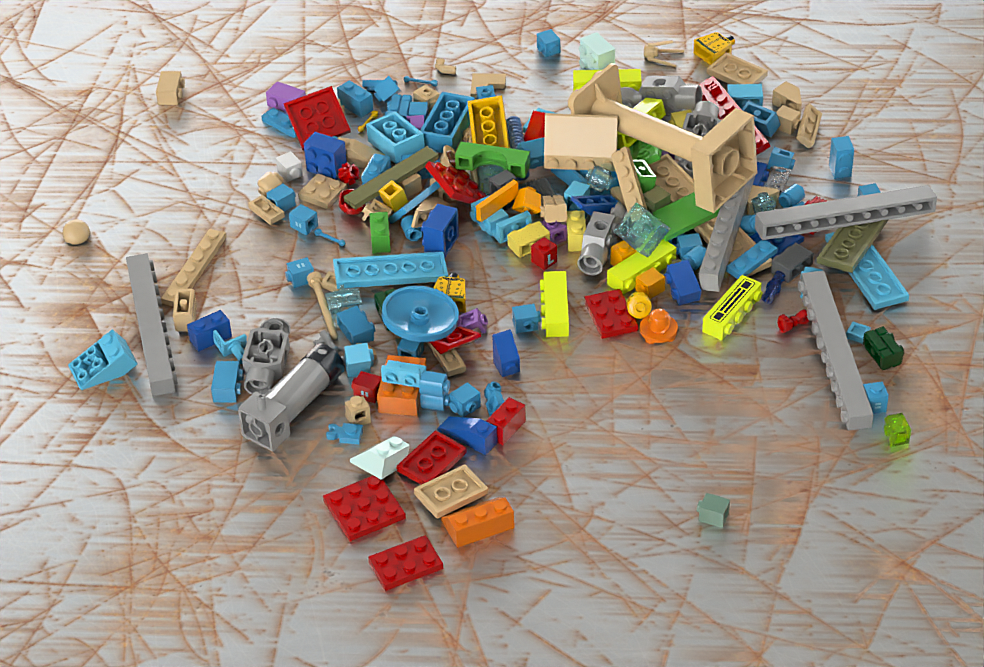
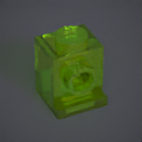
(897, 429)

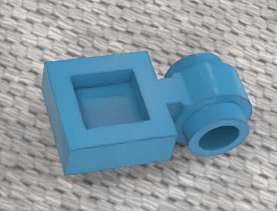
(493, 395)

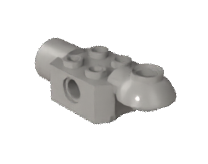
(670, 89)
(699, 122)
(599, 238)
(266, 355)

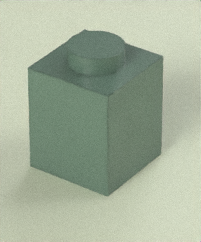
(713, 510)

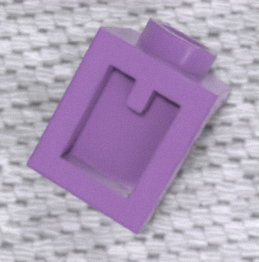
(472, 320)

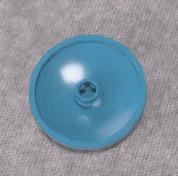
(420, 313)

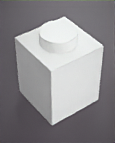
(289, 166)

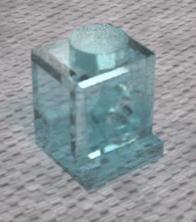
(763, 202)

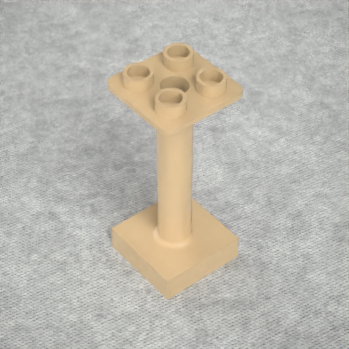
(720, 159)

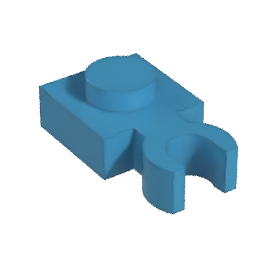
(347, 433)

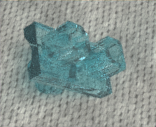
(343, 298)

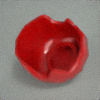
(346, 208)

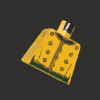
(713, 46)
(454, 288)

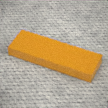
(496, 201)

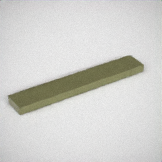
(396, 173)

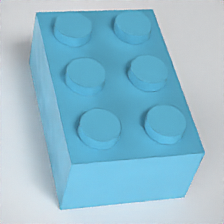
(394, 136)

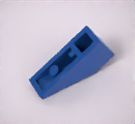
(595, 203)
(471, 432)

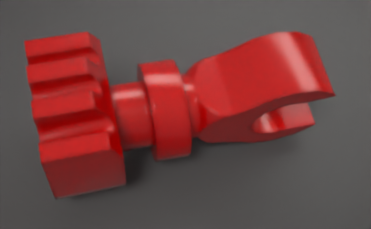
(787, 323)

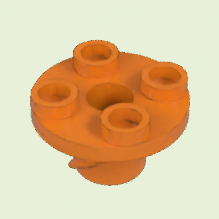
(658, 327)

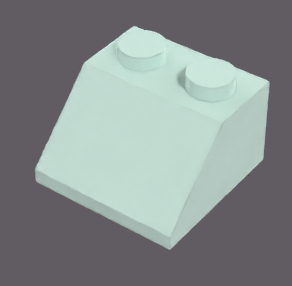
(383, 457)

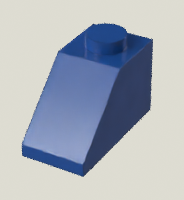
(505, 353)

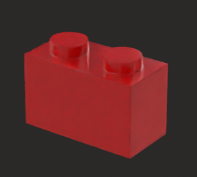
(508, 419)

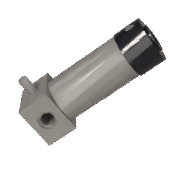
(268, 416)

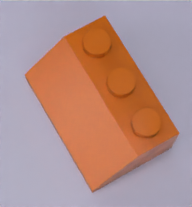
(479, 521)

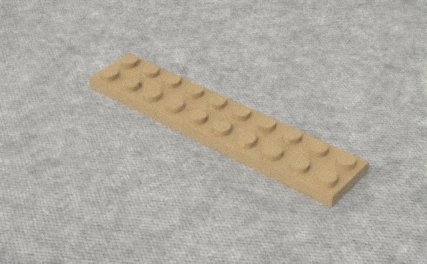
(680, 184)

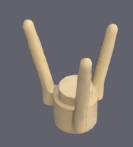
(652, 51)

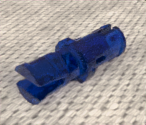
(773, 287)

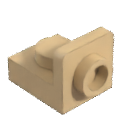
(375, 206)

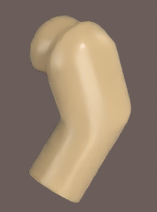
(444, 68)

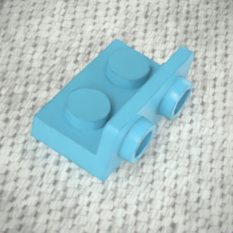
(513, 223)
(402, 373)

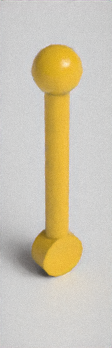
(373, 114)

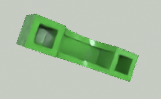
(472, 155)

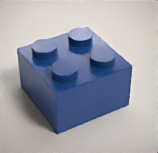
(324, 155)
(440, 229)

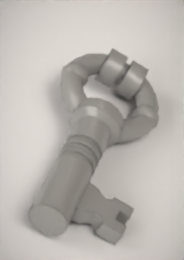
(325, 339)

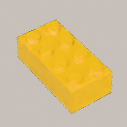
(488, 122)

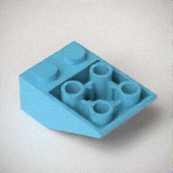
(103, 361)

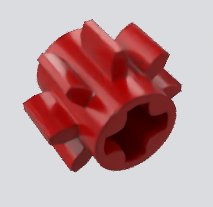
(349, 173)

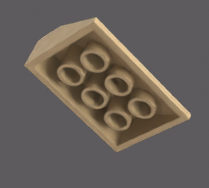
(579, 141)

